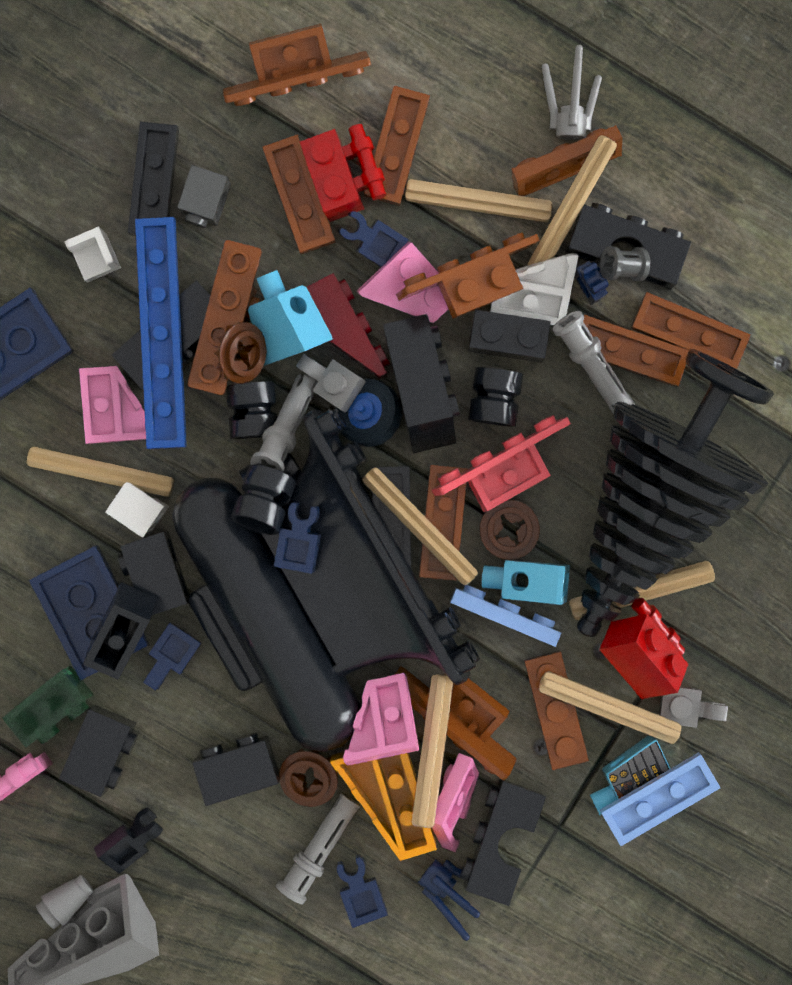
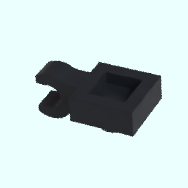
(126, 844)

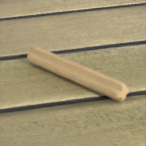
(478, 200)
(574, 200)
(99, 471)
(420, 526)
(672, 582)
(610, 707)
(432, 751)

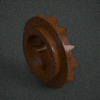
(252, 355)
(526, 535)
(294, 782)

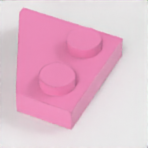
(389, 281)
(384, 722)

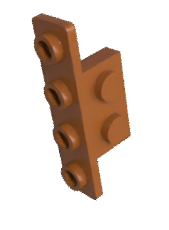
(293, 60)
(476, 282)
(227, 305)
(471, 722)

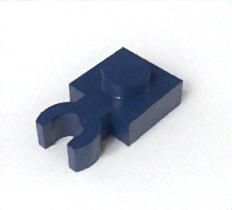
(377, 242)
(591, 282)
(298, 546)
(362, 897)

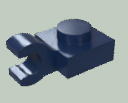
(173, 652)

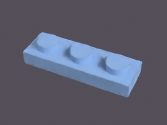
(506, 614)
(660, 799)

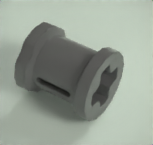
(625, 263)

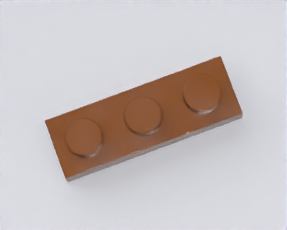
(399, 141)
(560, 164)
(298, 194)
(689, 329)
(639, 352)
(447, 516)
(556, 718)

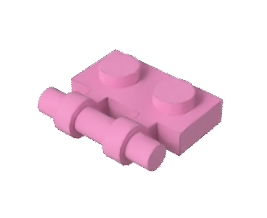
(22, 772)

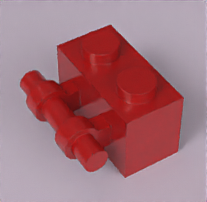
(332, 173)
(646, 652)

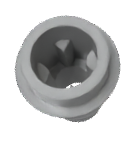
(64, 901)

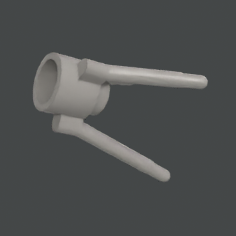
(571, 122)

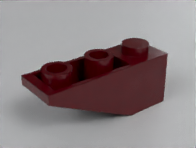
(346, 327)

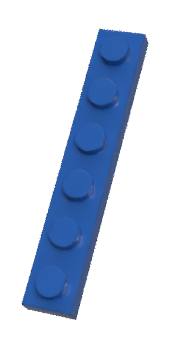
(160, 333)

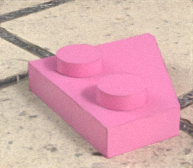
(110, 407)
(454, 799)

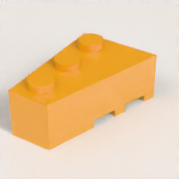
(388, 794)

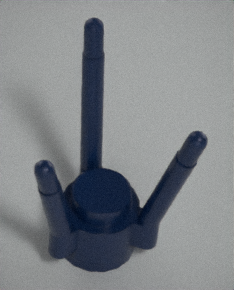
(439, 881)

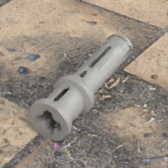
(586, 351)
(280, 438)
(310, 862)

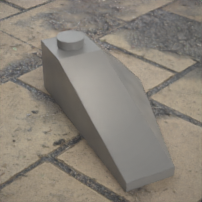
(99, 941)

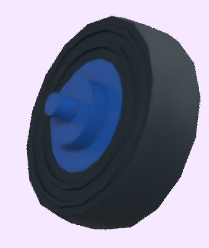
(373, 414)

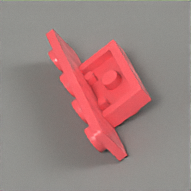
(507, 472)

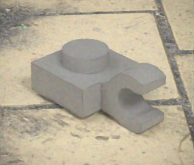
(334, 383)
(687, 707)

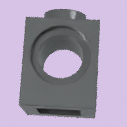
(203, 197)

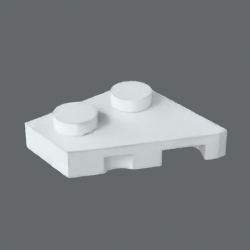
(544, 291)

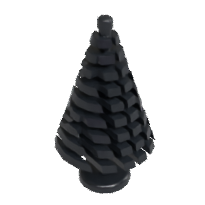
(664, 491)

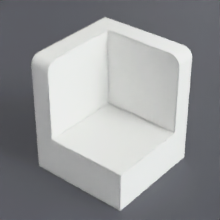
(93, 254)
(137, 510)

